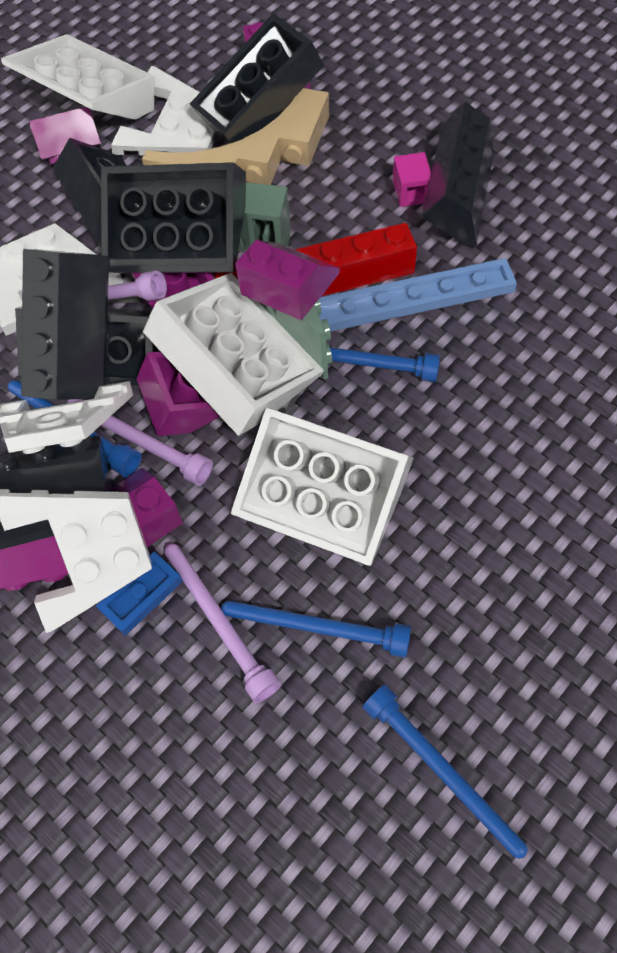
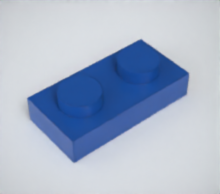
(141, 596)

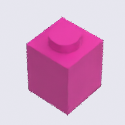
(411, 178)

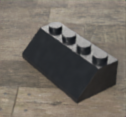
(258, 81)
(80, 175)
(460, 175)
(63, 324)
(124, 348)

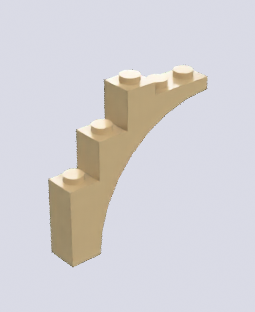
(287, 139)

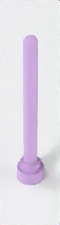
(148, 286)
(193, 467)
(260, 682)

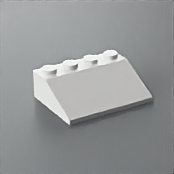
(87, 76)
(231, 351)
(321, 486)

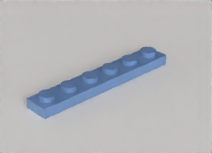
(417, 294)

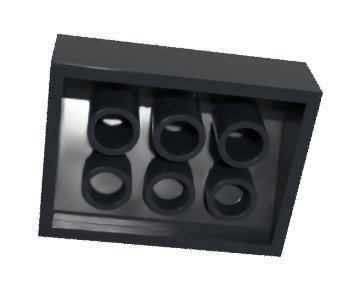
(172, 217)
(58, 471)

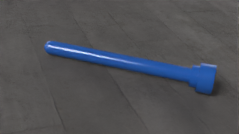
(424, 366)
(122, 458)
(392, 638)
(386, 708)

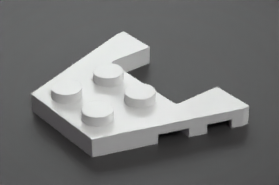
(177, 127)
(11, 267)
(59, 424)
(96, 539)

